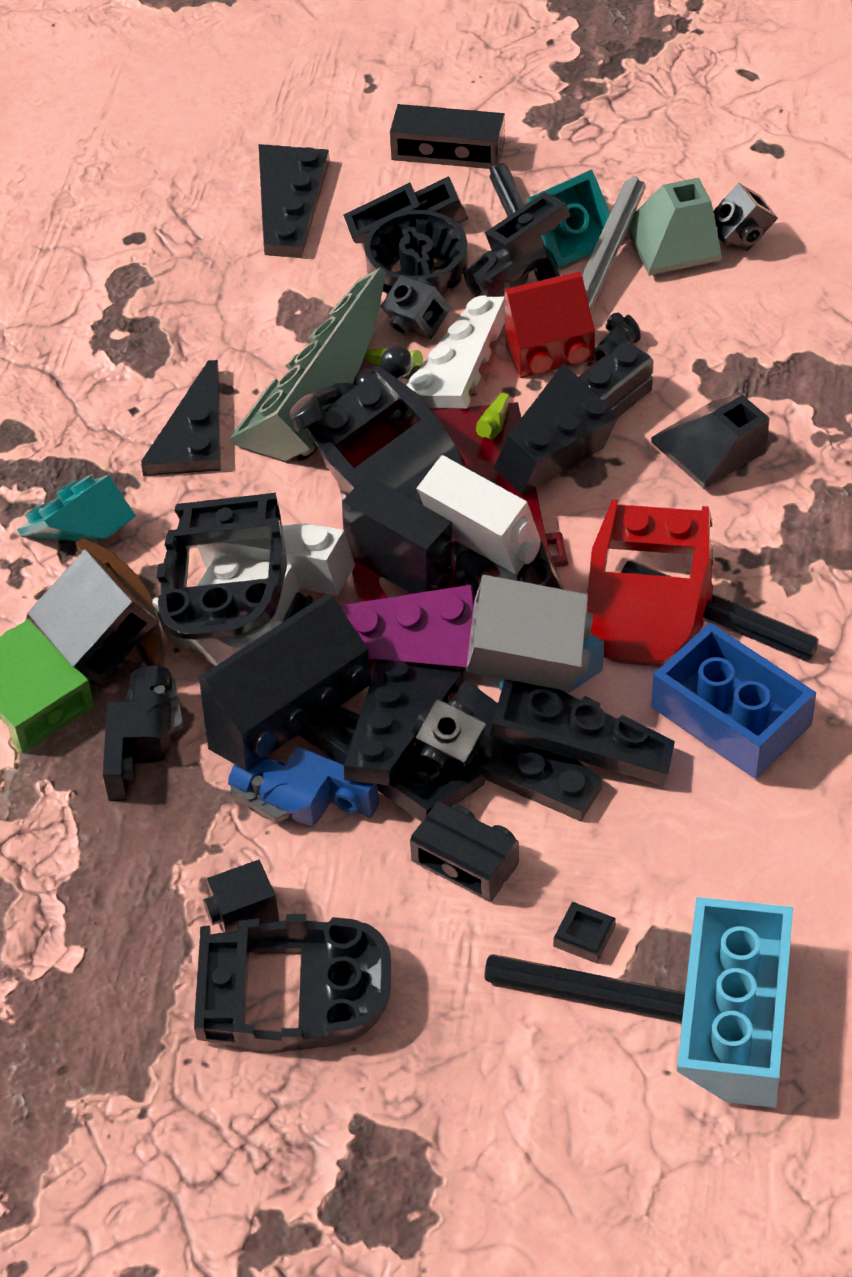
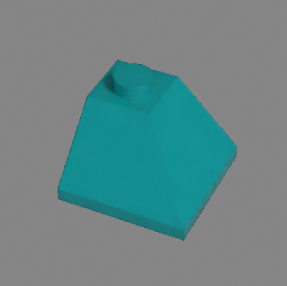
(587, 218)

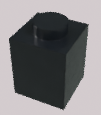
(240, 896)

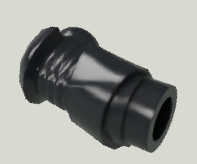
(620, 330)

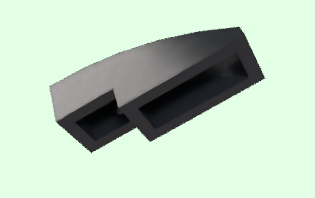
(437, 197)

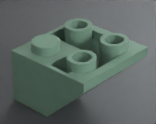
(676, 228)

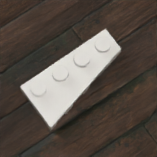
(455, 361)

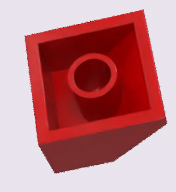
(548, 324)

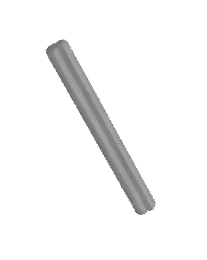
(612, 237)

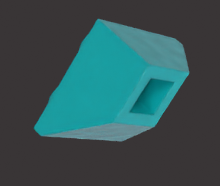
(82, 511)

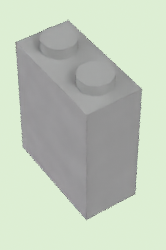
(529, 633)

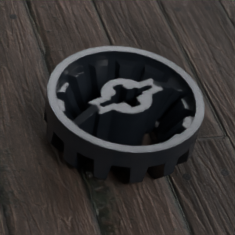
(417, 240)

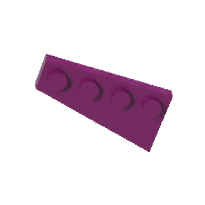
(417, 627)

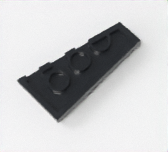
(289, 195)
(580, 731)

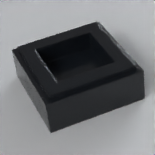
(584, 932)

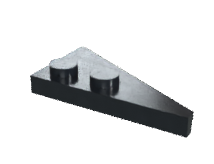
(193, 431)

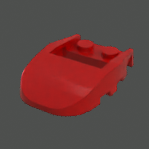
(649, 615)

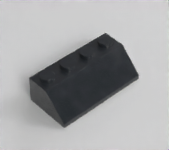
(283, 683)

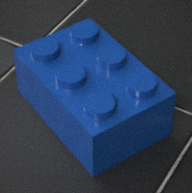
(733, 700)

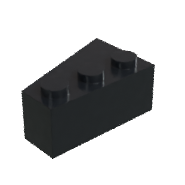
(555, 432)

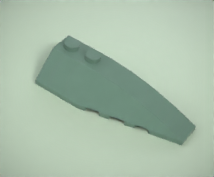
(329, 359)

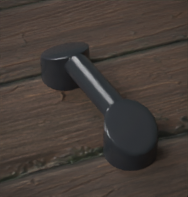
(309, 408)

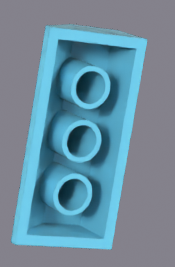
(736, 999)

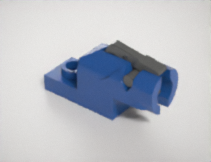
(300, 788)

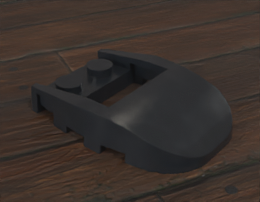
(399, 463)
(221, 607)
(341, 982)

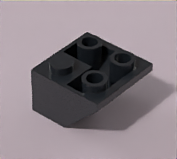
(715, 439)

